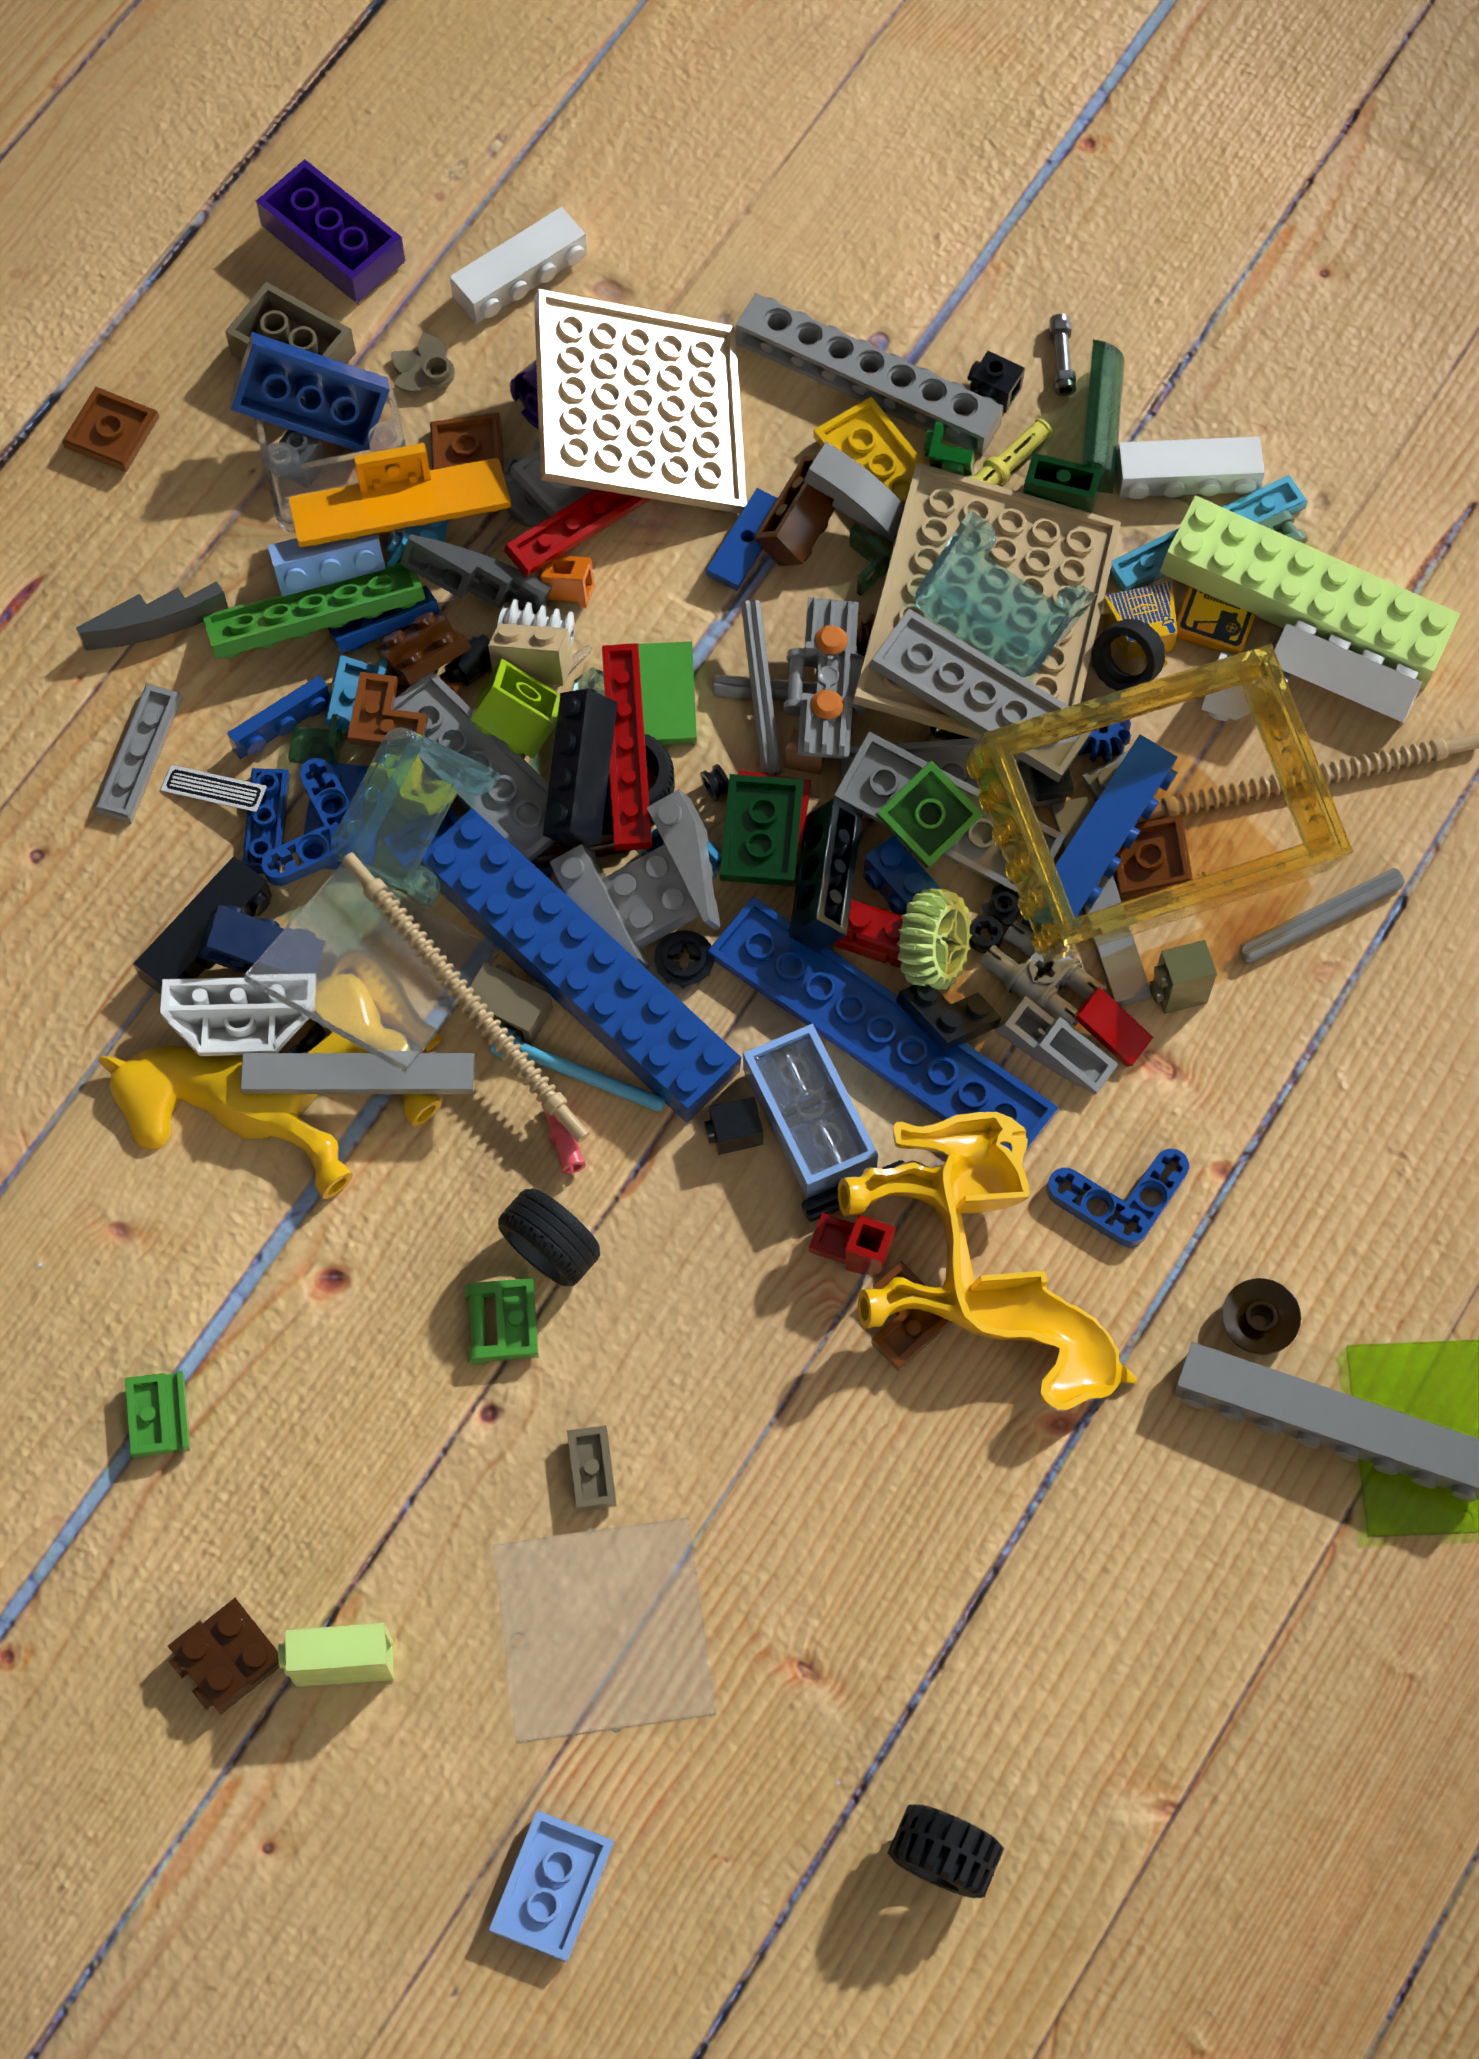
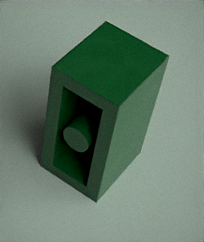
(1063, 482)

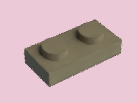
(591, 1468)

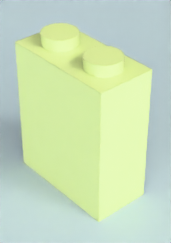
(337, 1655)

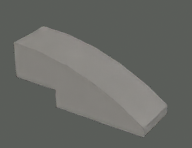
(855, 491)
(1056, 1045)

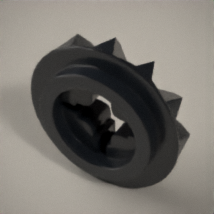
(671, 948)

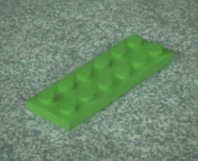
(299, 614)

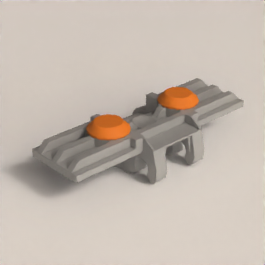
(832, 651)

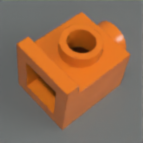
(570, 579)

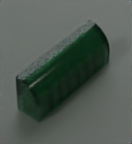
(1103, 412)

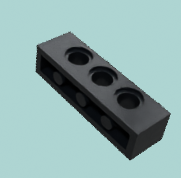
(825, 875)

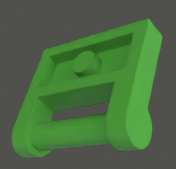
(514, 1320)

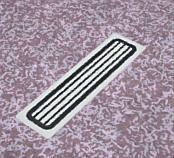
(213, 788)

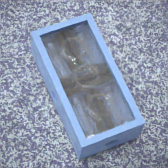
(809, 1110)

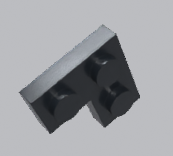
(944, 1022)

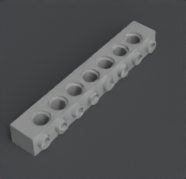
(848, 375)

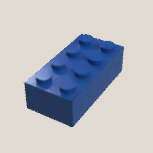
(308, 393)

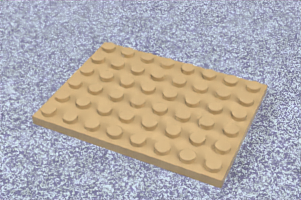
(1034, 540)

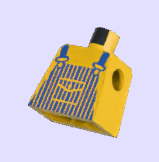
(1148, 604)

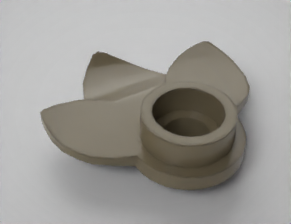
(418, 367)

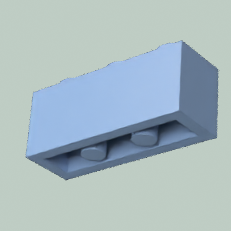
(324, 564)

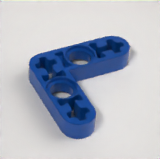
(319, 836)
(1130, 1210)

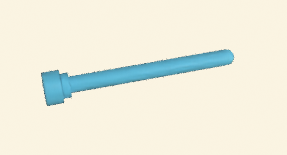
(586, 1074)

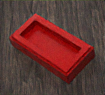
(1113, 1027)

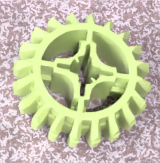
(934, 938)

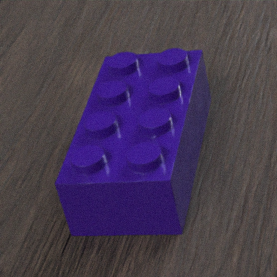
(331, 231)

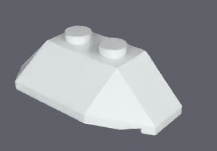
(227, 1016)

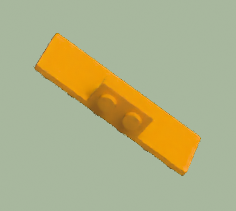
(398, 493)

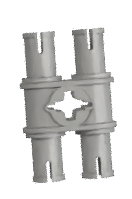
(1043, 992)

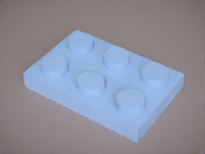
(551, 1886)

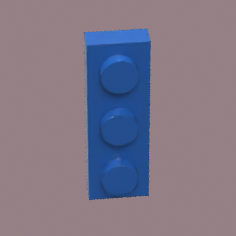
(362, 630)
(279, 718)

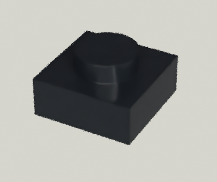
(1049, 789)

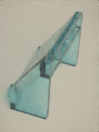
(993, 605)
(403, 808)

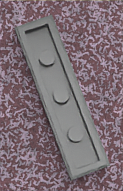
(138, 753)

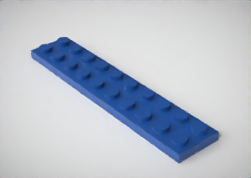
(870, 1024)

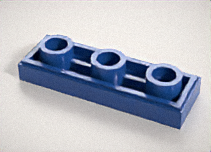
(735, 556)
(268, 834)

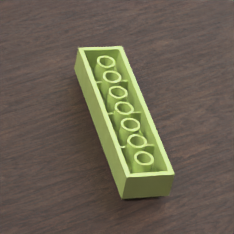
(1295, 582)

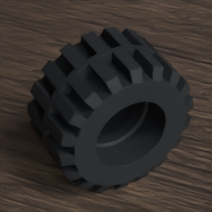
(946, 1851)

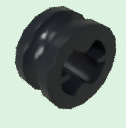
(715, 782)
(994, 928)

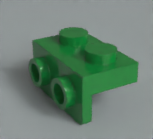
(947, 457)

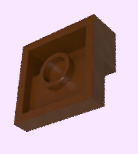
(422, 647)
(224, 1656)

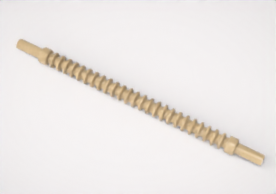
(1437, 749)
(554, 1102)

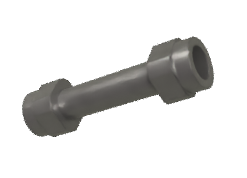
(1064, 377)

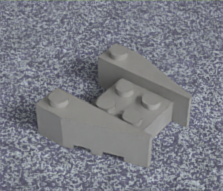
(655, 890)

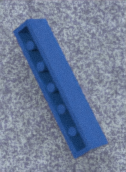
(1113, 822)

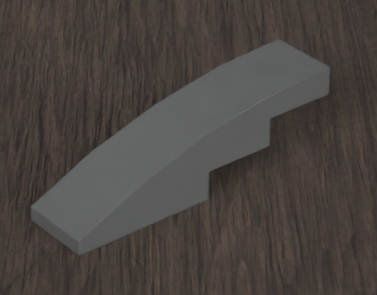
(469, 571)
(139, 622)

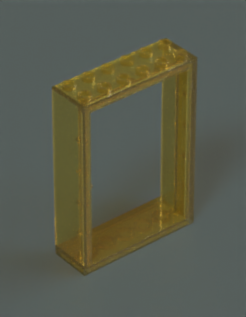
(1028, 857)

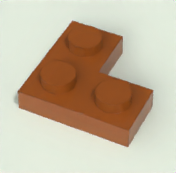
(374, 711)
(910, 1329)

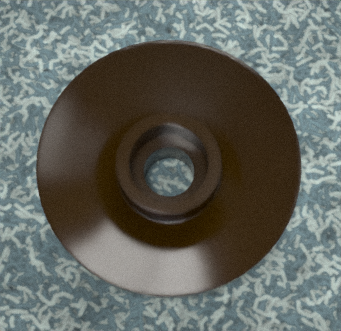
(1268, 1300)

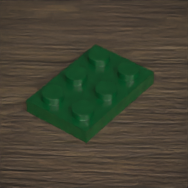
(761, 830)

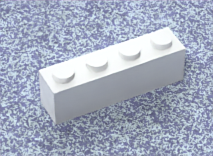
(519, 265)
(1189, 467)
(1346, 672)

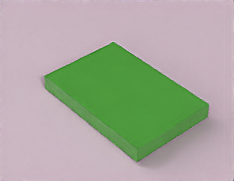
(668, 692)

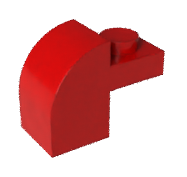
(858, 1245)

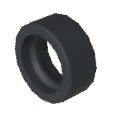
(1145, 637)

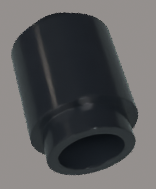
(472, 663)

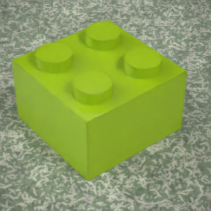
(516, 709)

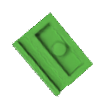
(157, 1414)

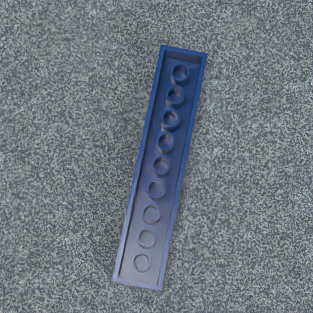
(581, 966)

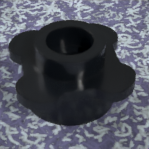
(993, 908)

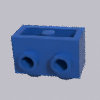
(896, 875)

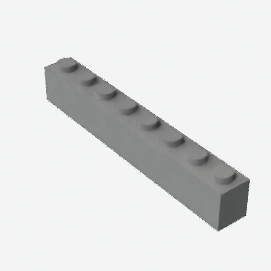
(1331, 1420)

